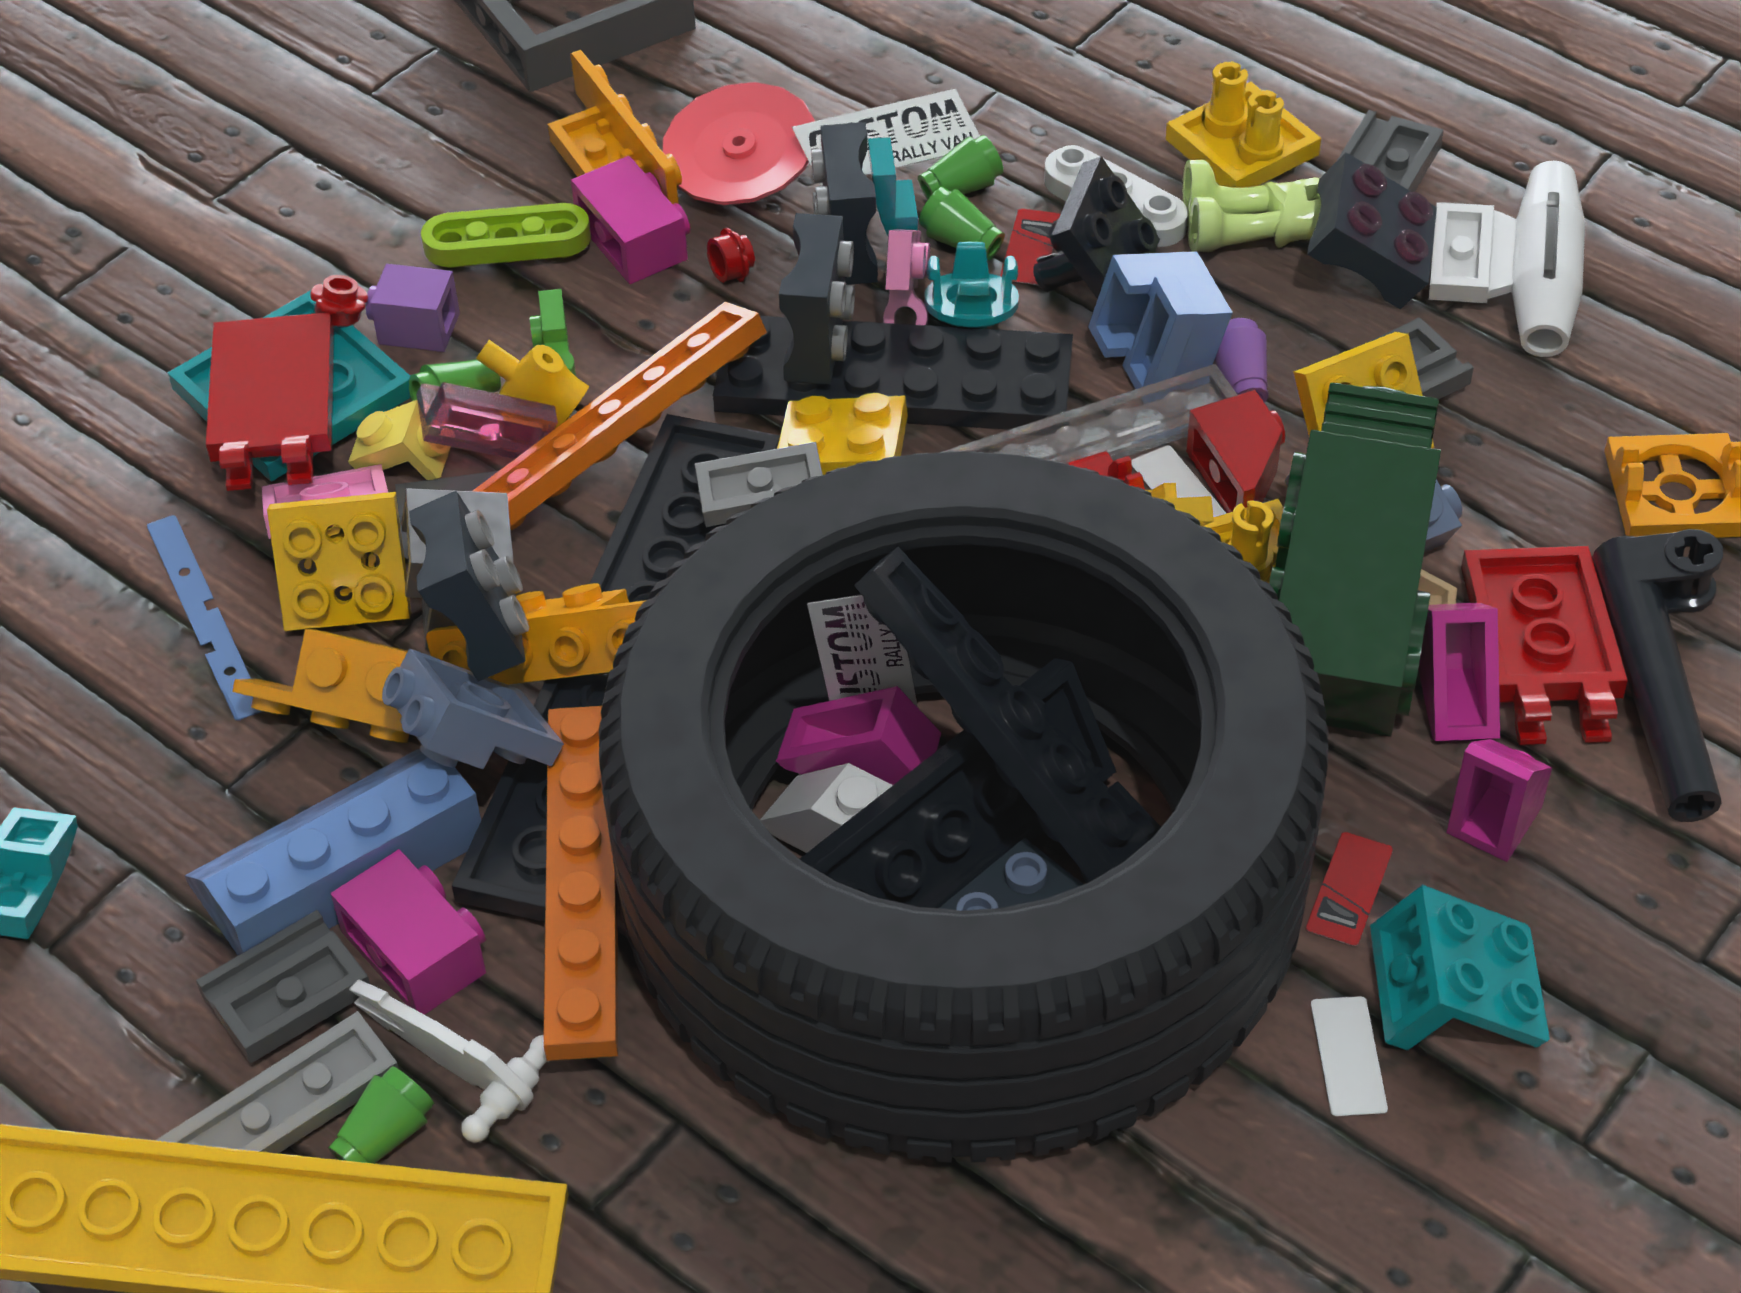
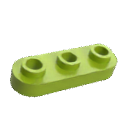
(506, 234)

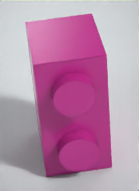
(632, 219)
(410, 931)

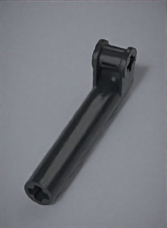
(1640, 585)

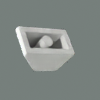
(820, 804)

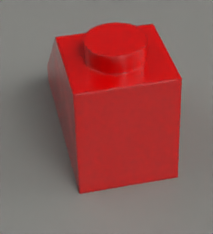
(1236, 447)

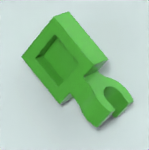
(551, 326)

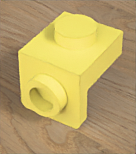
(397, 438)

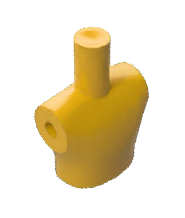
(536, 377)

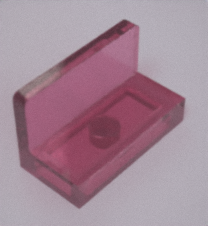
(482, 420)

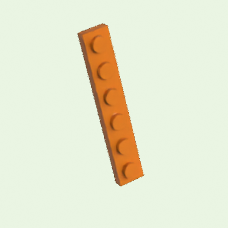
(624, 409)
(579, 898)

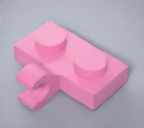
(905, 265)

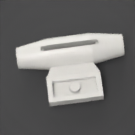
(1533, 256)

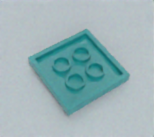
(362, 382)

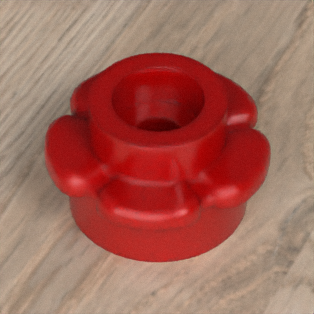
(730, 255)
(341, 298)

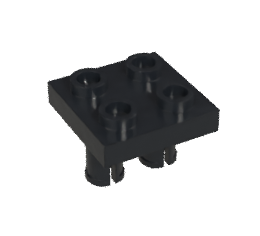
(1092, 228)

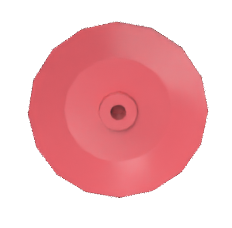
(738, 143)

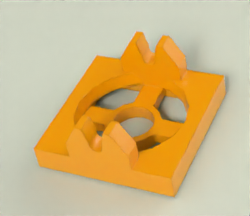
(1641, 518)

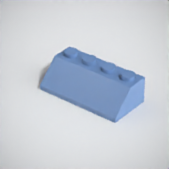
(298, 863)

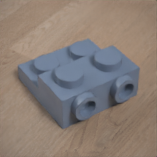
(465, 717)

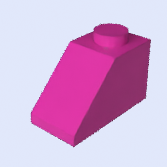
(1461, 671)
(869, 730)
(1497, 797)

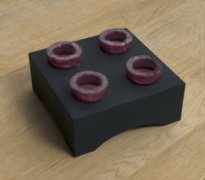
(1374, 229)

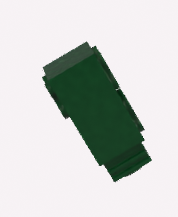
(1357, 550)

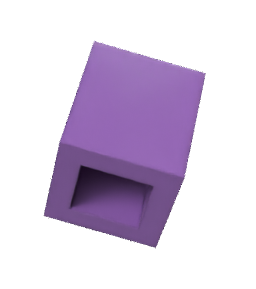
(413, 307)

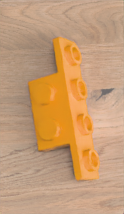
(609, 131)
(564, 635)
(338, 682)

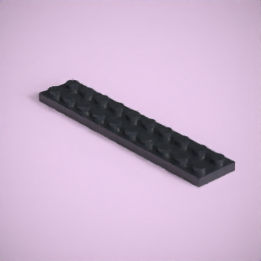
(655, 530)

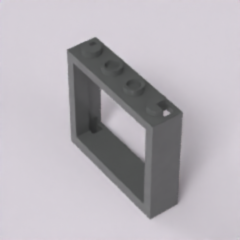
(601, 35)

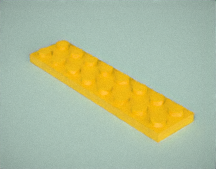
(263, 1222)

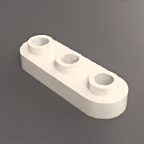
(1157, 205)

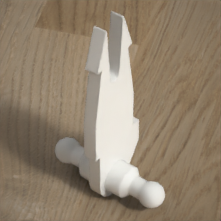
(504, 1085)

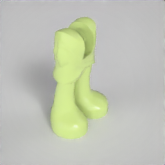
(1239, 215)

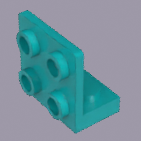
(1458, 962)

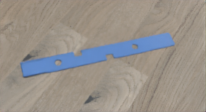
(209, 624)

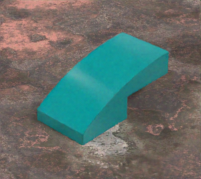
(893, 197)
(31, 863)

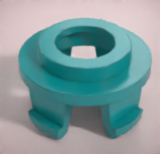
(970, 293)

